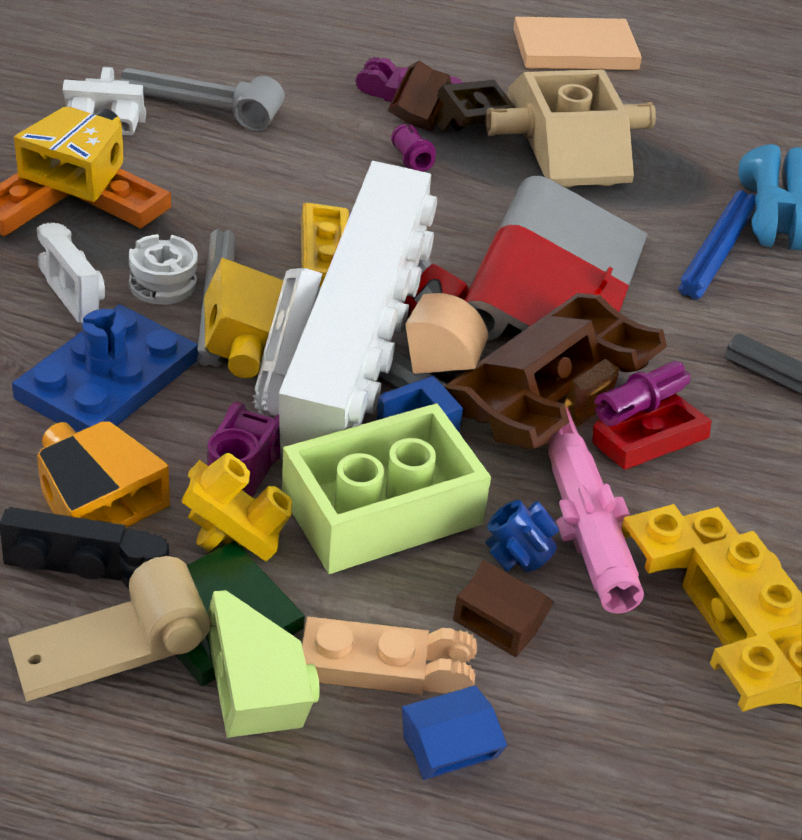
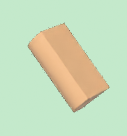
(445, 334)

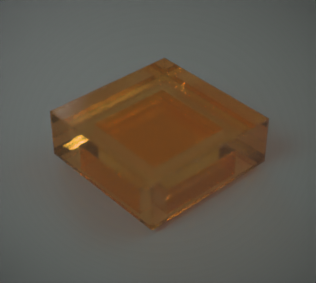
(587, 387)

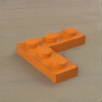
(124, 197)

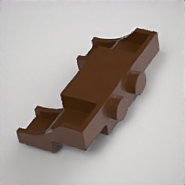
(526, 376)

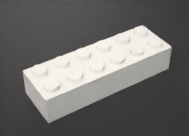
(359, 307)

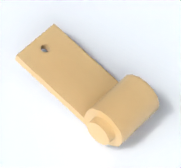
(157, 623)

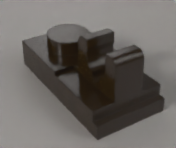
(467, 103)

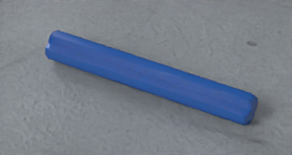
(717, 245)

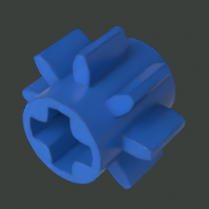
(522, 536)

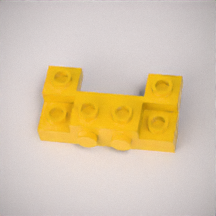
(738, 593)

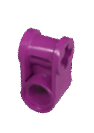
(249, 438)

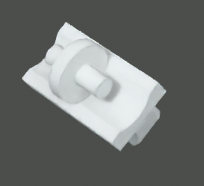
(110, 94)

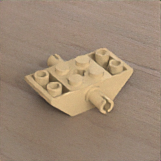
(573, 125)

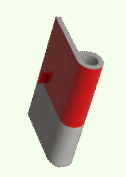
(550, 251)

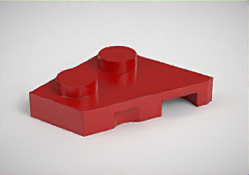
(652, 433)

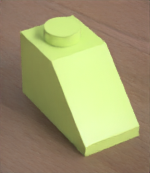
(258, 670)

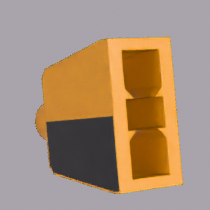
(101, 474)

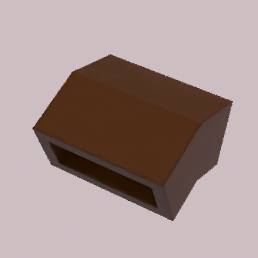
(417, 96)
(501, 608)

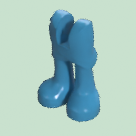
(775, 208)

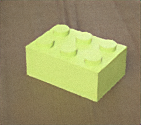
(384, 487)

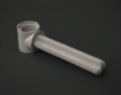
(251, 102)

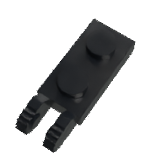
(76, 545)

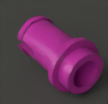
(416, 152)

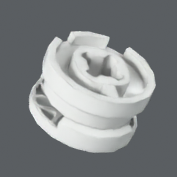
(163, 268)

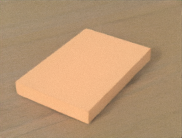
(576, 43)

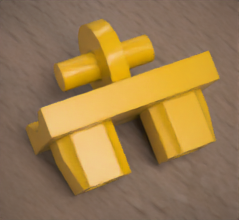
(232, 514)

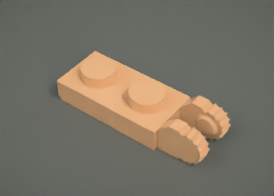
(389, 656)

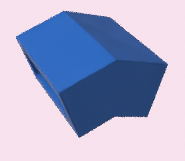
(452, 731)

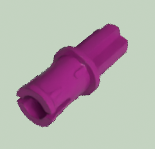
(641, 392)

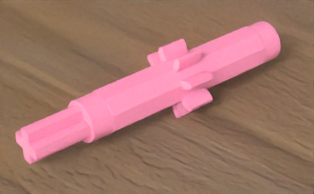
(594, 521)

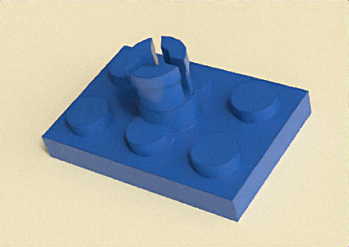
(105, 369)

